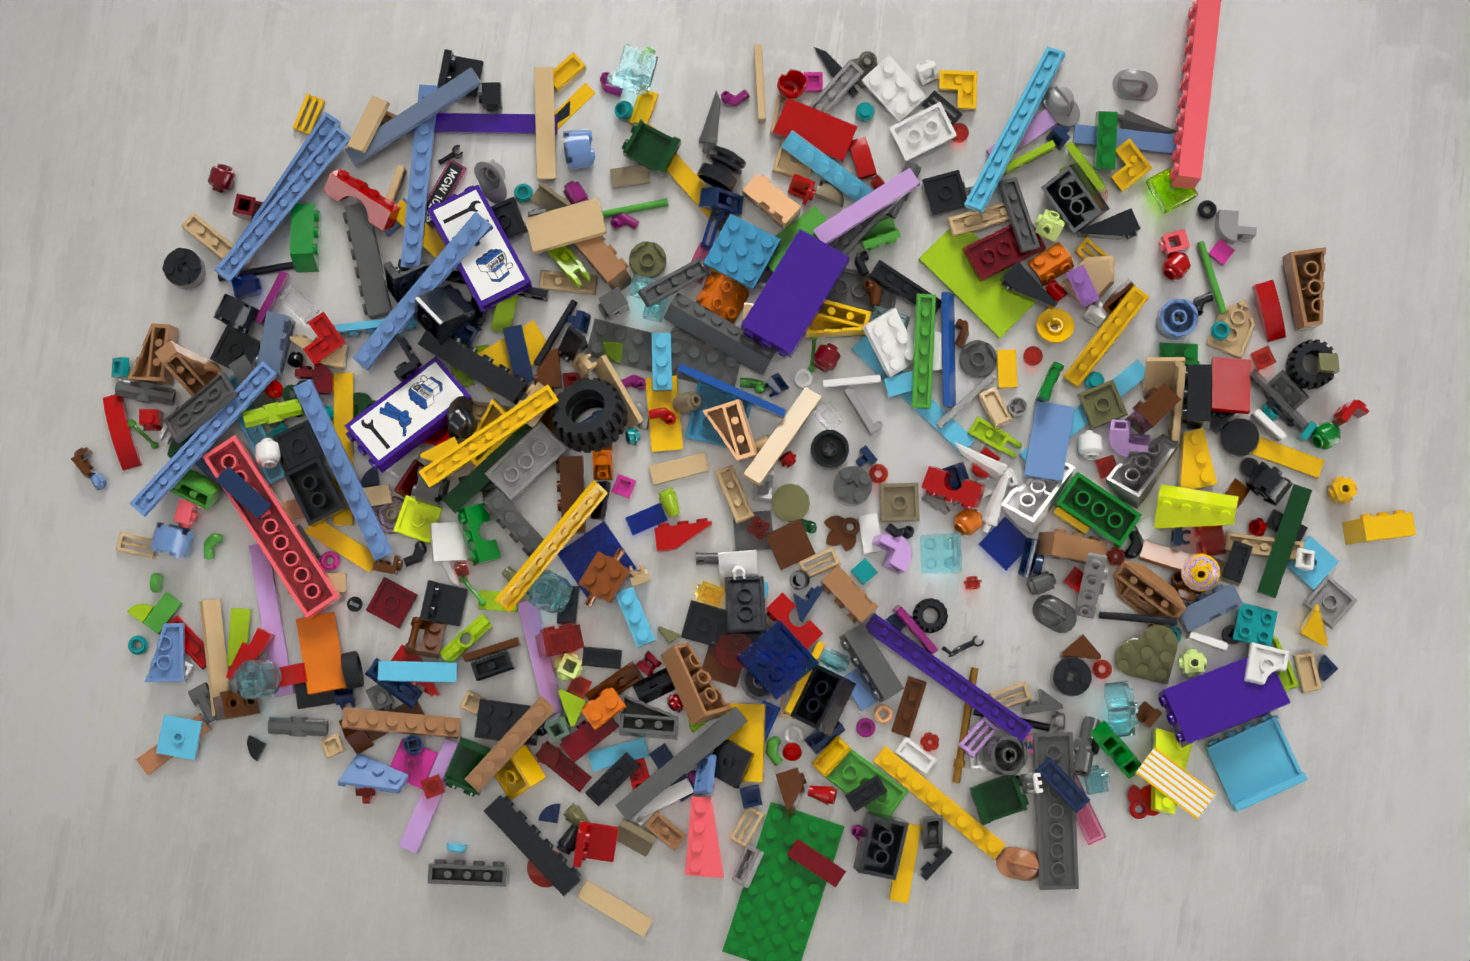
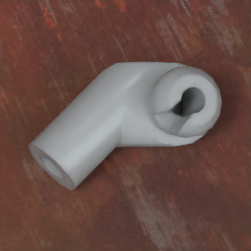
(644, 413)

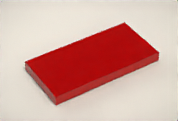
(818, 128)

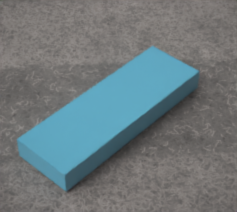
(608, 756)

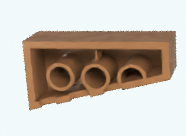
(693, 685)

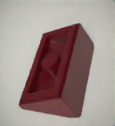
(408, 480)

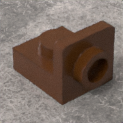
(84, 466)
(385, 567)
(1147, 714)

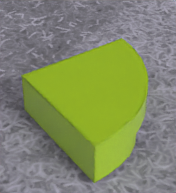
(140, 611)

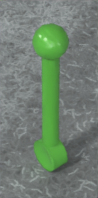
(811, 368)
(132, 423)
(482, 602)

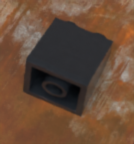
(443, 312)

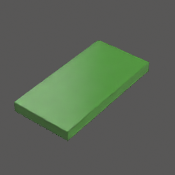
(807, 223)
(855, 771)

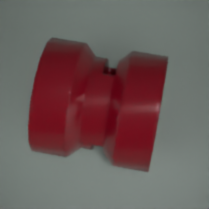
(645, 667)

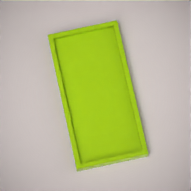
(987, 299)

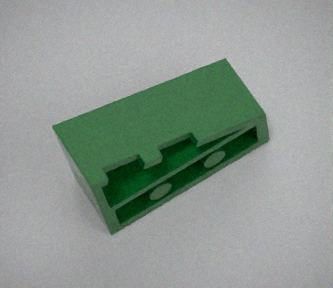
(304, 238)

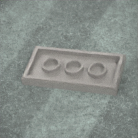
(525, 461)

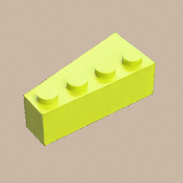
(1193, 508)
(1167, 744)

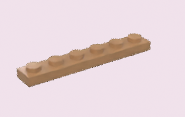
(400, 723)
(510, 744)

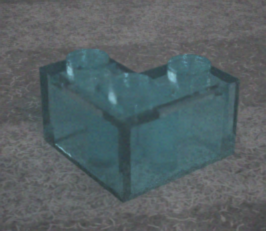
(655, 312)
(1121, 708)

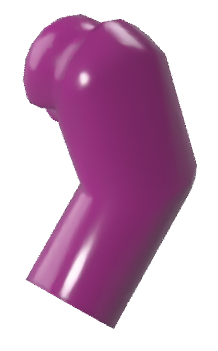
(608, 87)
(734, 100)
(634, 381)

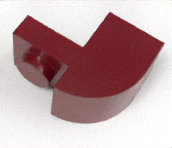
(245, 206)
(322, 377)

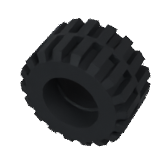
(1296, 368)

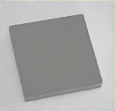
(1332, 600)

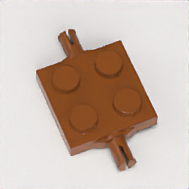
(604, 577)

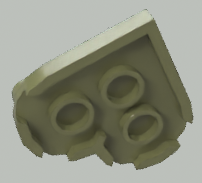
(1149, 655)

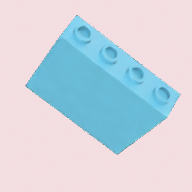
(1254, 763)

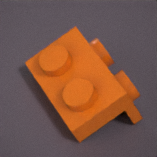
(1051, 263)
(603, 708)

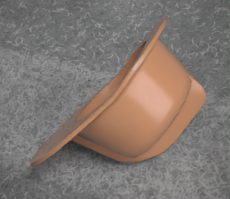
(1018, 863)

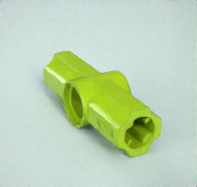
(272, 413)
(475, 630)

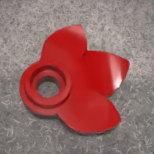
(1141, 798)

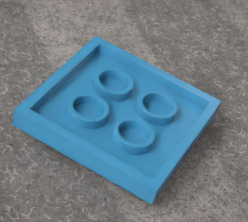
(742, 251)
(699, 426)

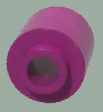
(575, 193)

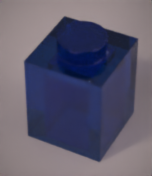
(246, 286)

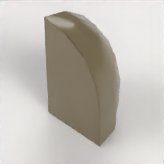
(829, 193)

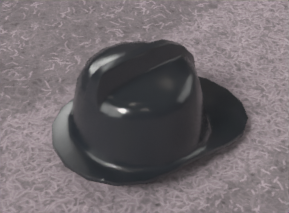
(461, 418)

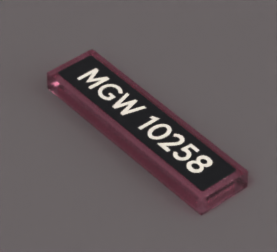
(445, 185)

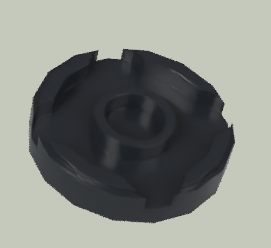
(1240, 437)

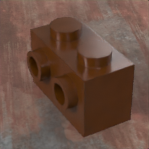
(234, 706)

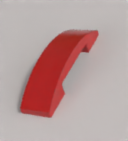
(120, 432)

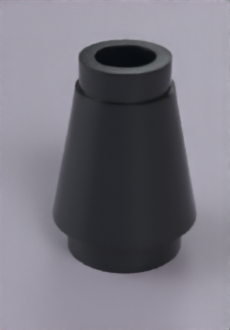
(568, 841)

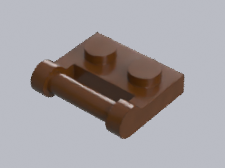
(431, 640)

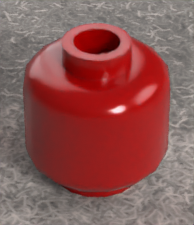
(1176, 266)

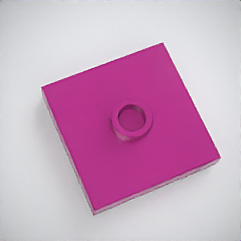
(416, 767)

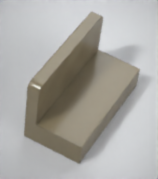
(548, 199)
(635, 837)

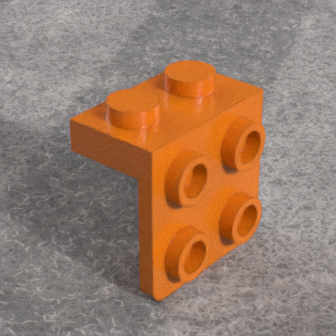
(722, 296)

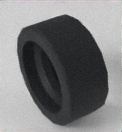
(352, 670)

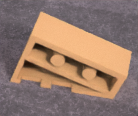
(771, 201)
(733, 427)

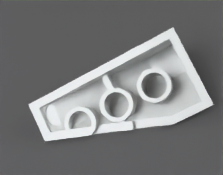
(1034, 499)

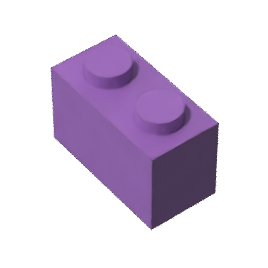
(1083, 286)

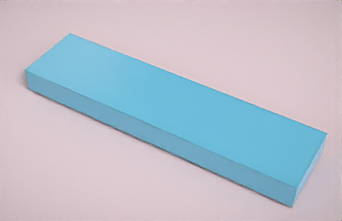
(417, 671)

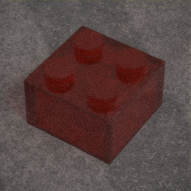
(559, 641)

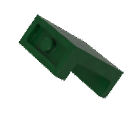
(651, 148)
(463, 761)
(998, 798)

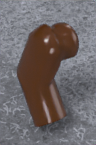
(875, 291)
(963, 334)

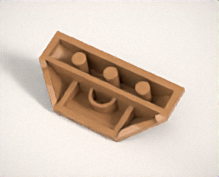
(1147, 591)

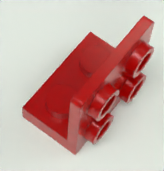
(595, 842)

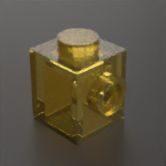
(709, 593)

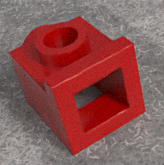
(151, 419)

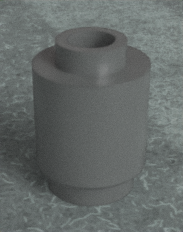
(1041, 583)

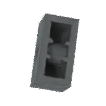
(613, 304)

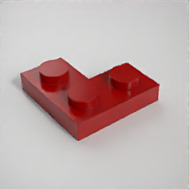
(328, 339)

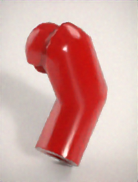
(664, 414)

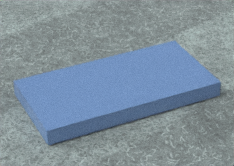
(1049, 441)

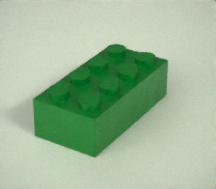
(1098, 510)

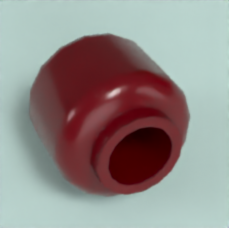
(221, 177)
(826, 357)

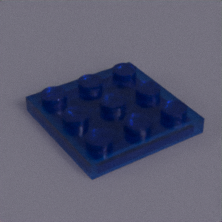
(582, 551)
(777, 660)

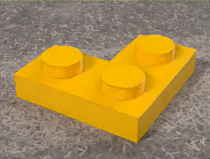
(964, 83)
(1134, 168)

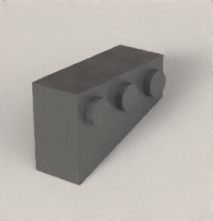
(646, 721)

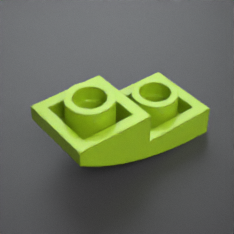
(504, 314)

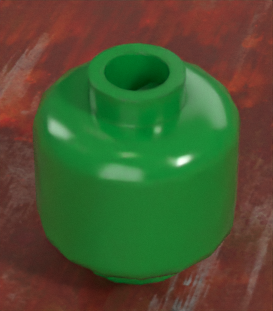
(1326, 435)

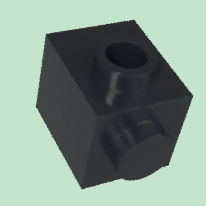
(491, 96)

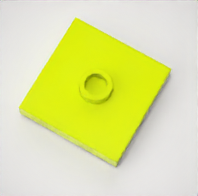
(415, 519)

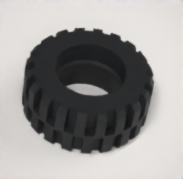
(596, 433)

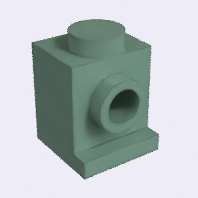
(560, 726)

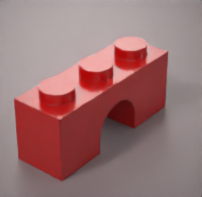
(937, 483)
(780, 610)

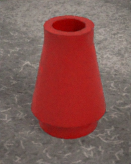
(824, 794)

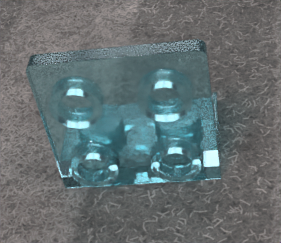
(634, 70)
(941, 553)

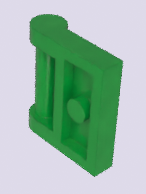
(1049, 381)

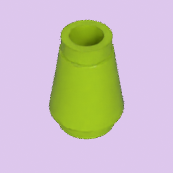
(669, 501)

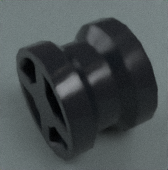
(1227, 635)

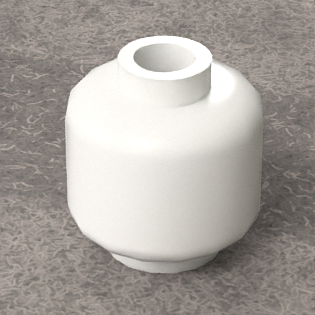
(1090, 445)
(267, 453)

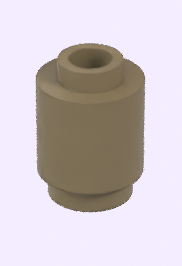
(686, 402)

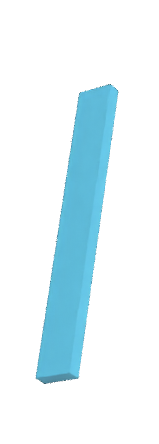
(1124, 382)
(950, 431)

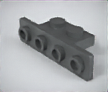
(1285, 393)

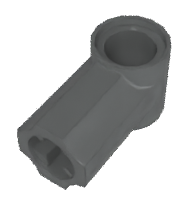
(201, 698)

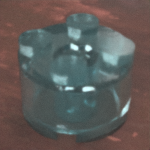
(550, 592)
(258, 678)

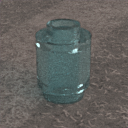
(835, 660)

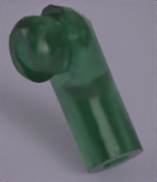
(809, 526)

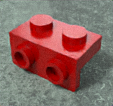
(1351, 408)

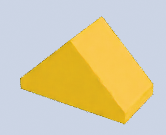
(1314, 627)

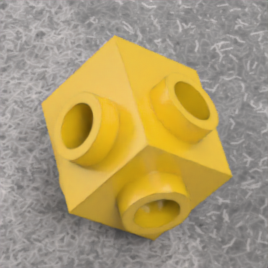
(1336, 493)

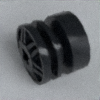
(723, 166)

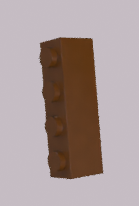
(570, 484)

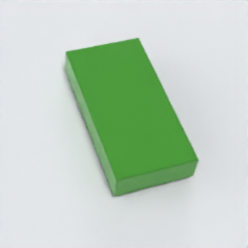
(162, 612)

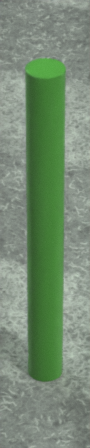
(635, 208)
(1212, 278)

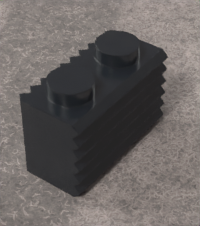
(492, 665)

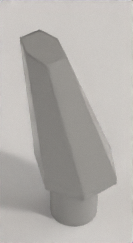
(936, 502)

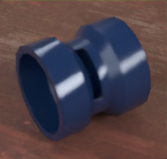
(413, 745)

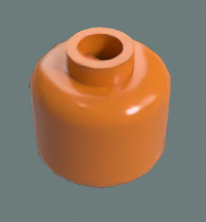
(967, 521)

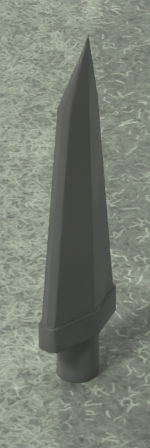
(1138, 123)
(710, 129)

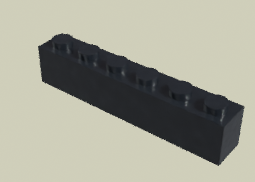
(476, 366)
(532, 845)

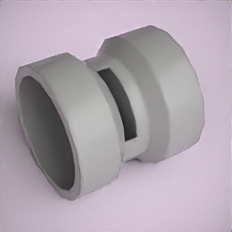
(1019, 405)

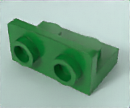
(1186, 350)

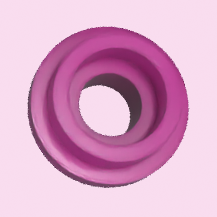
(324, 558)

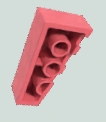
(703, 845)

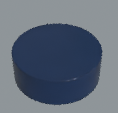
(1038, 564)

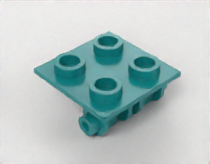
(1255, 624)

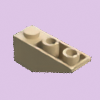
(335, 360)

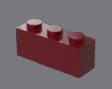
(586, 738)

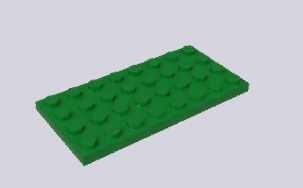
(784, 896)

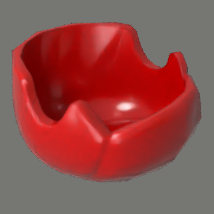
(792, 84)

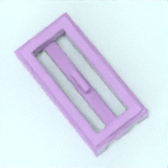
(972, 731)

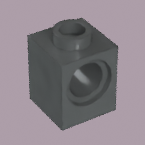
(372, 694)

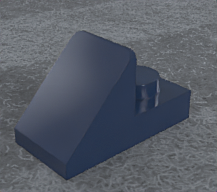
(803, 606)

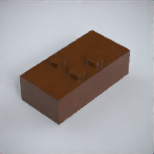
(1152, 409)

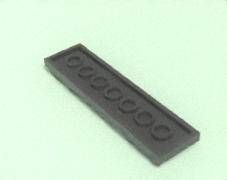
(638, 352)
(1055, 817)

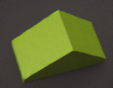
(572, 706)

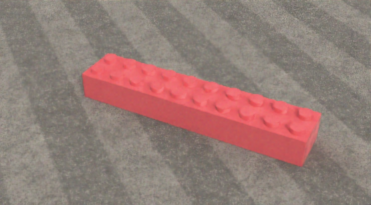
(1196, 93)
(277, 533)

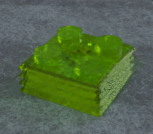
(1167, 199)

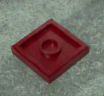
(391, 602)

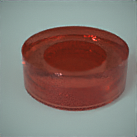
(961, 131)
(1032, 356)

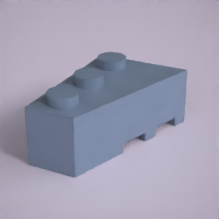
(275, 341)
(1209, 607)

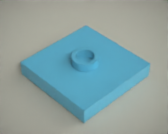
(1323, 564)
(179, 737)

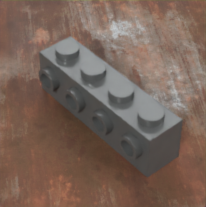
(511, 518)
(871, 663)
(468, 874)

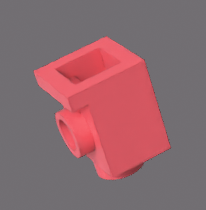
(1178, 237)
(186, 513)

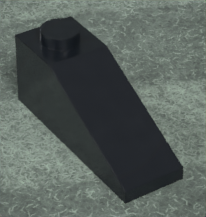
(1115, 227)
(1022, 284)
(572, 344)

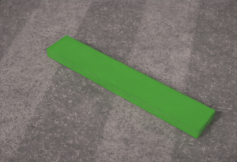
(923, 351)

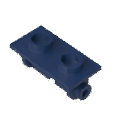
(818, 740)

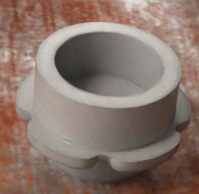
(1058, 721)

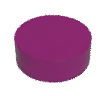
(865, 727)

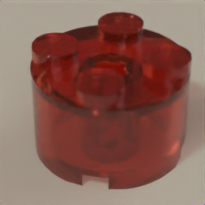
(1210, 540)

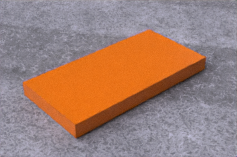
(321, 653)

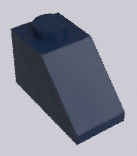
(721, 200)

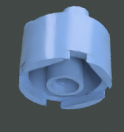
(578, 149)
(1177, 307)
(172, 539)

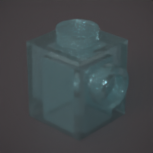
(1097, 780)

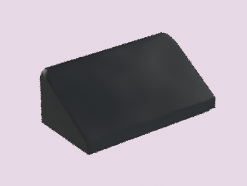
(600, 511)
(654, 687)

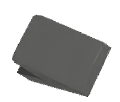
(1047, 703)
(932, 831)

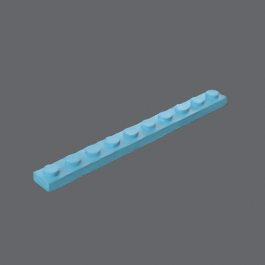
(1014, 129)

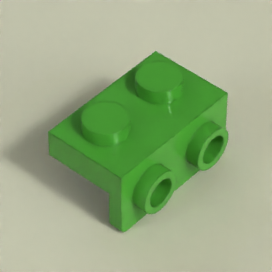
(882, 233)

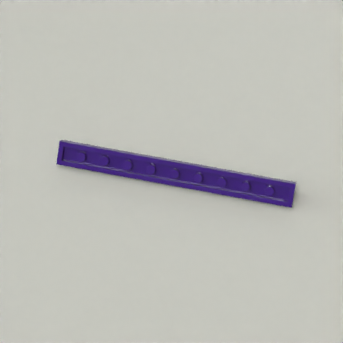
(948, 677)

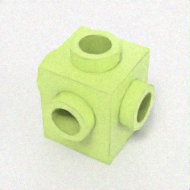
(1049, 225)
(574, 664)
(1185, 666)

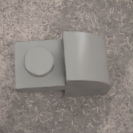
(1228, 229)
(764, 491)

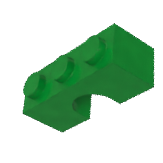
(1105, 140)
(480, 550)
(1116, 748)

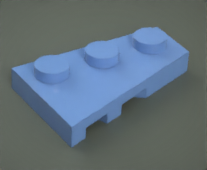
(169, 657)
(373, 774)

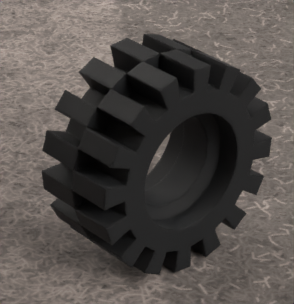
(938, 607)

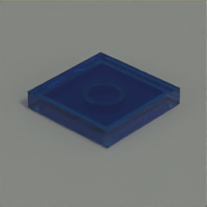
(1004, 543)

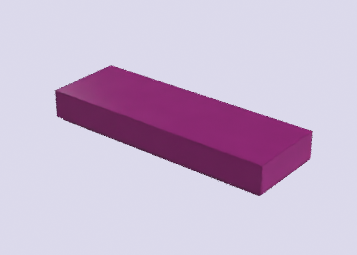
(272, 296)
(915, 629)

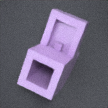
(1123, 441)
(898, 552)

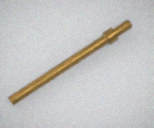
(959, 762)

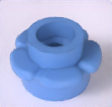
(98, 481)

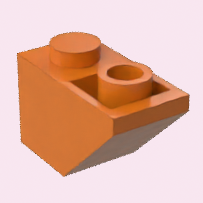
(603, 464)

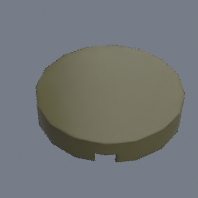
(647, 259)
(790, 502)

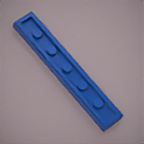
(948, 349)
(731, 390)

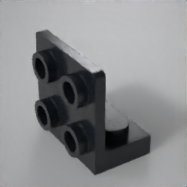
(455, 65)
(401, 283)
(405, 369)
(443, 603)

